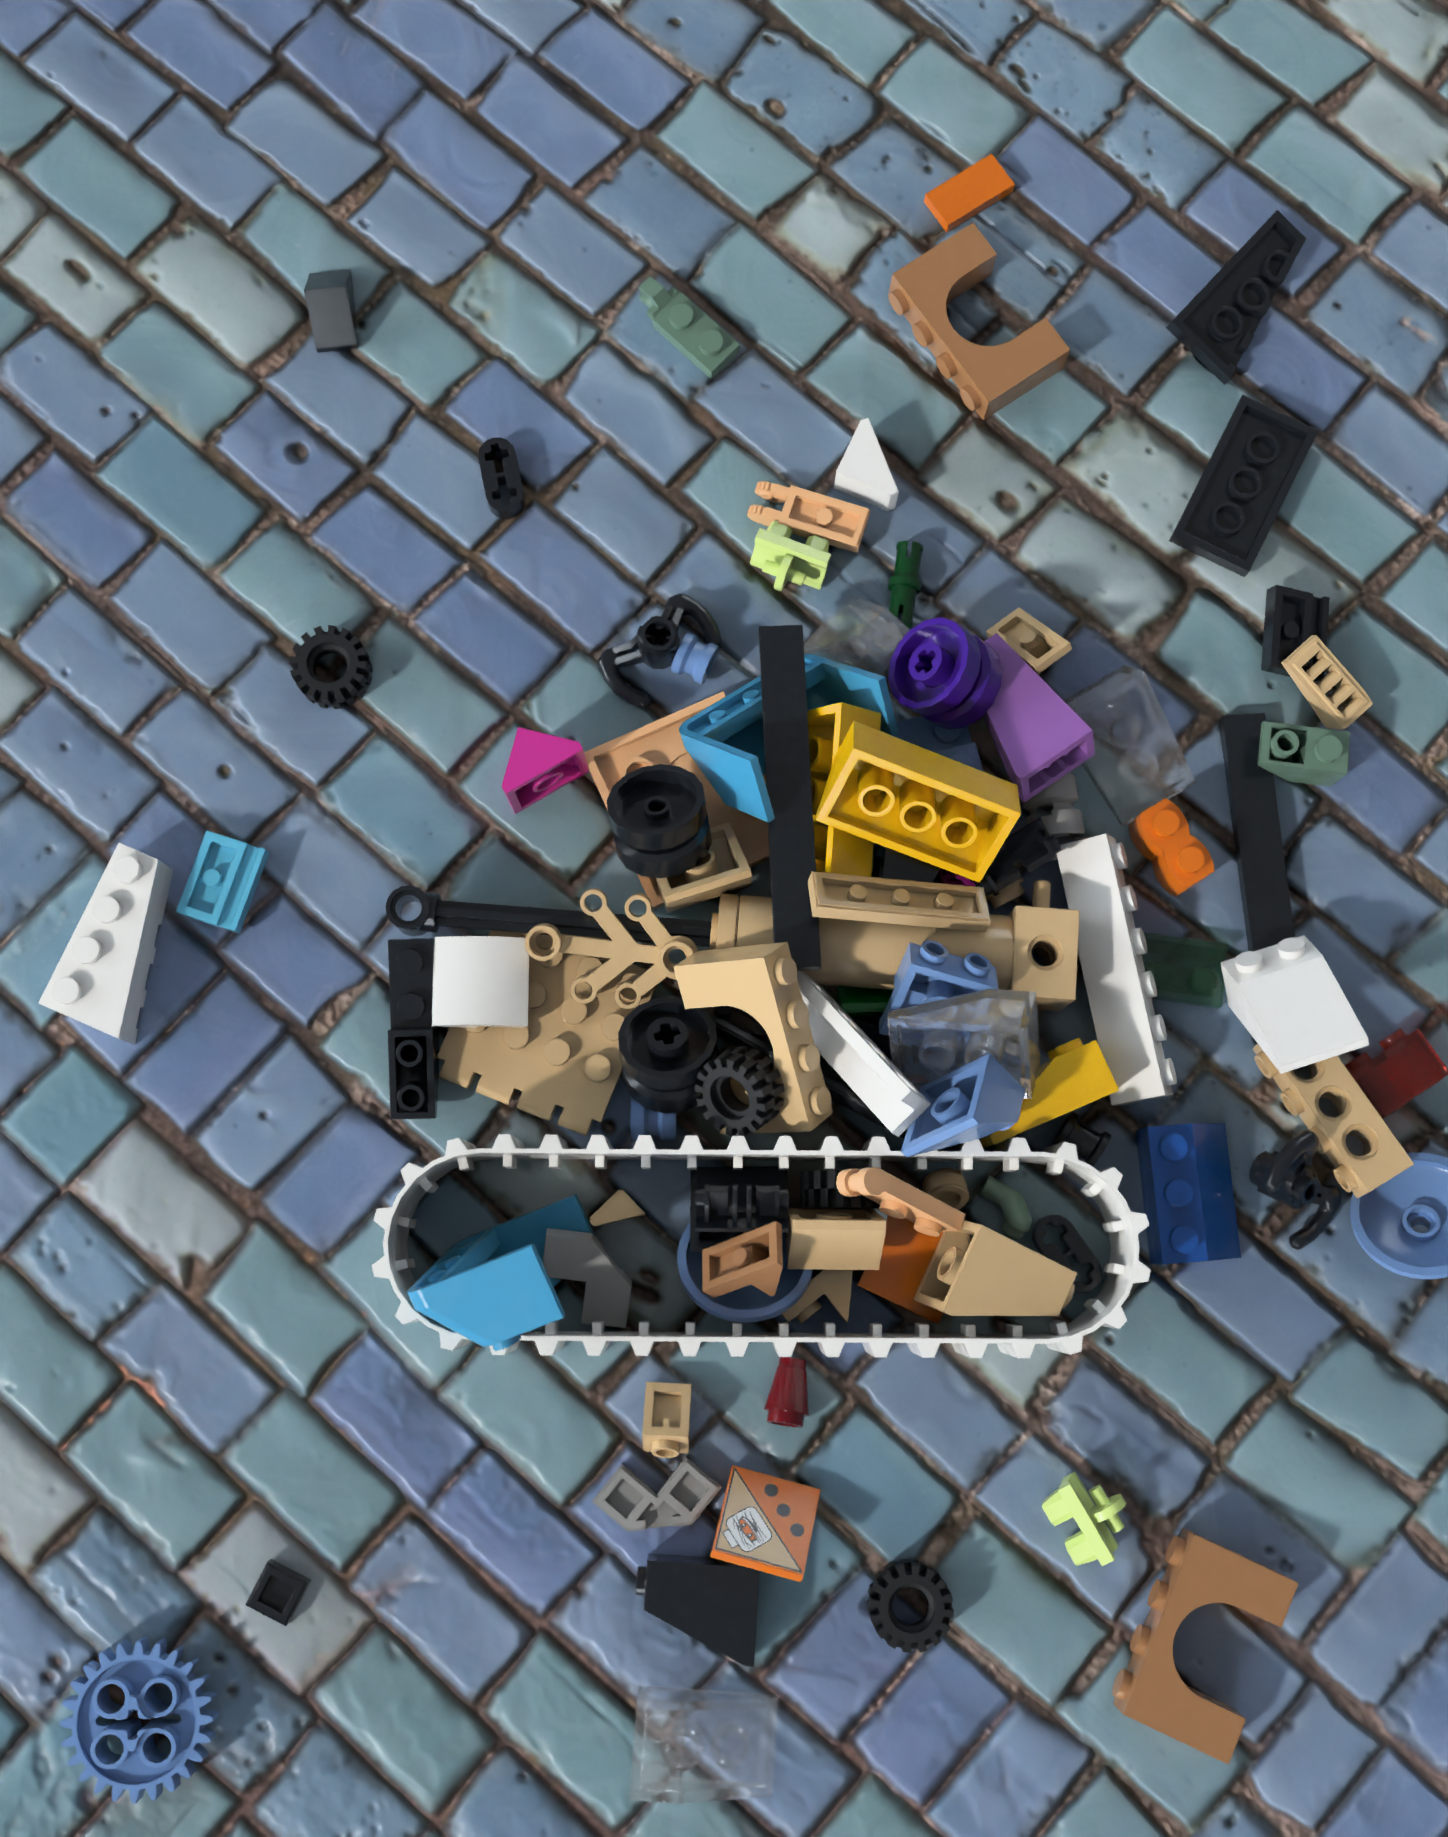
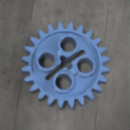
(141, 1762)

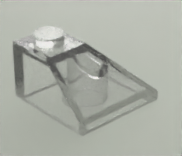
(858, 636)

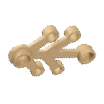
(621, 949)

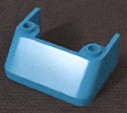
(729, 736)
(496, 1279)

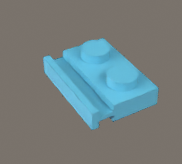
(222, 882)

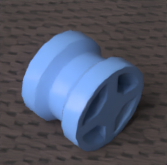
(695, 658)

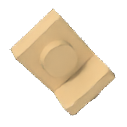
(666, 1419)

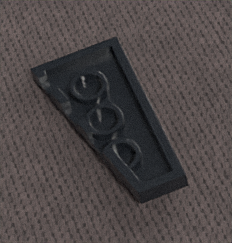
(1229, 308)

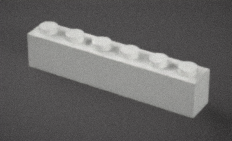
(1115, 970)

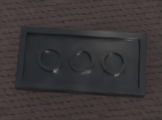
(1243, 486)

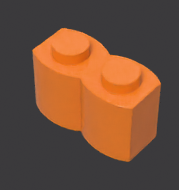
(1165, 839)

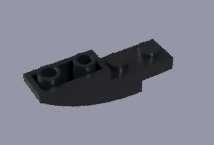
(412, 1038)

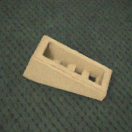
(1345, 703)

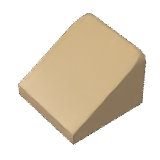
(616, 1209)

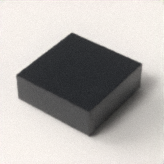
(278, 1592)

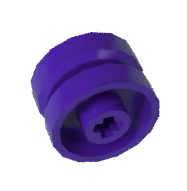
(945, 673)

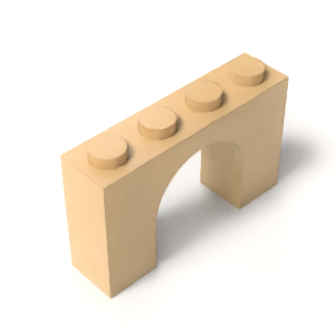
(766, 987)

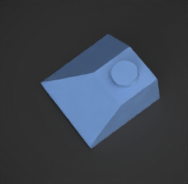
(965, 1107)

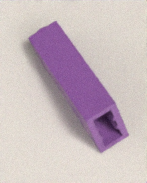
(1034, 726)

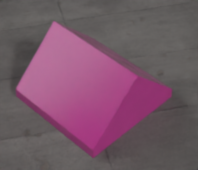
(540, 767)

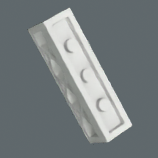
(860, 1060)

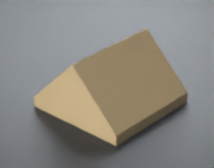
(719, 873)
(834, 1239)

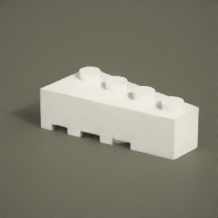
(113, 946)

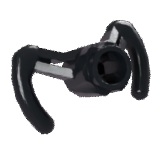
(649, 636)
(1293, 1181)

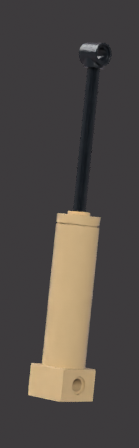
(850, 950)

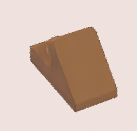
(743, 1261)

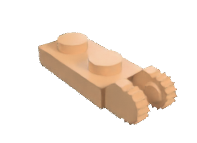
(812, 514)

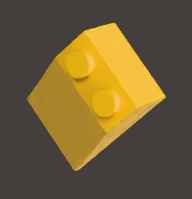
(1064, 1083)

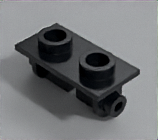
(1020, 852)

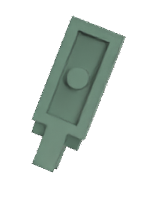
(688, 327)

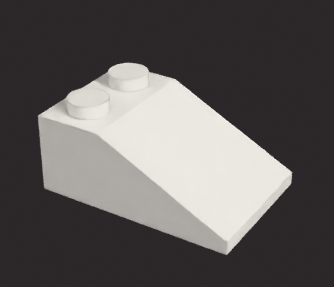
(1292, 1004)

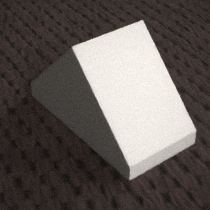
(865, 472)

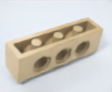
(1356, 1116)

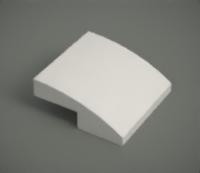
(480, 982)

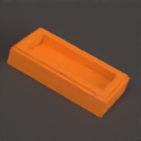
(969, 192)

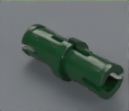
(905, 582)

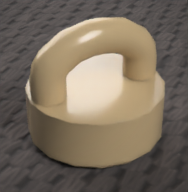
(947, 1186)

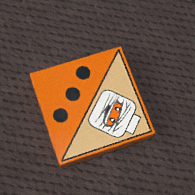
(766, 1523)

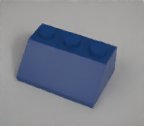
(1187, 1193)

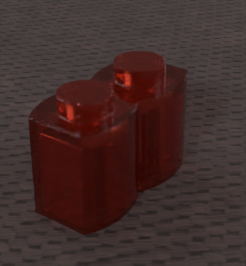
(1397, 1071)

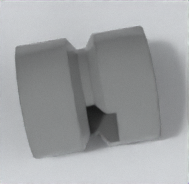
(1058, 798)

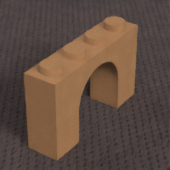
(984, 374)
(1150, 1686)

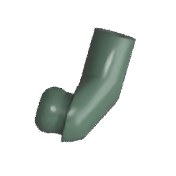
(1013, 1206)

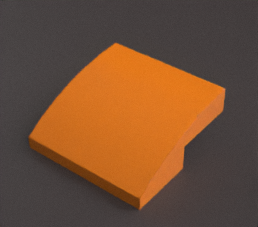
(902, 1267)

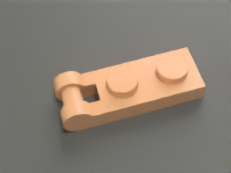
(900, 1200)

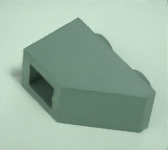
(1304, 753)

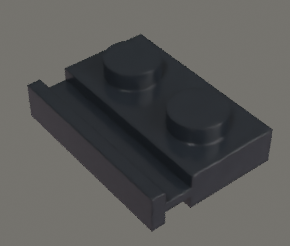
(1288, 623)

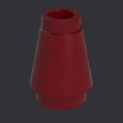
(788, 1394)

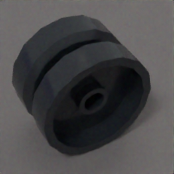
(659, 820)
(664, 1051)

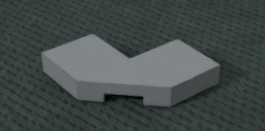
(583, 1258)
(640, 1507)

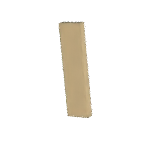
(898, 901)

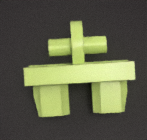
(790, 559)
(1095, 1538)

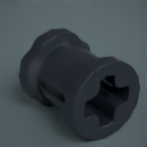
(1089, 1142)

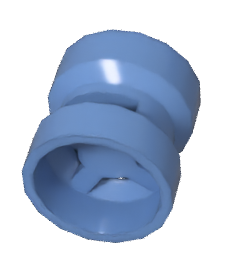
(652, 1123)

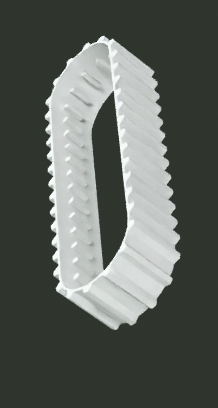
(1101, 1185)

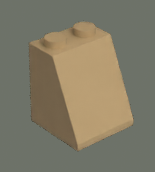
(992, 1276)

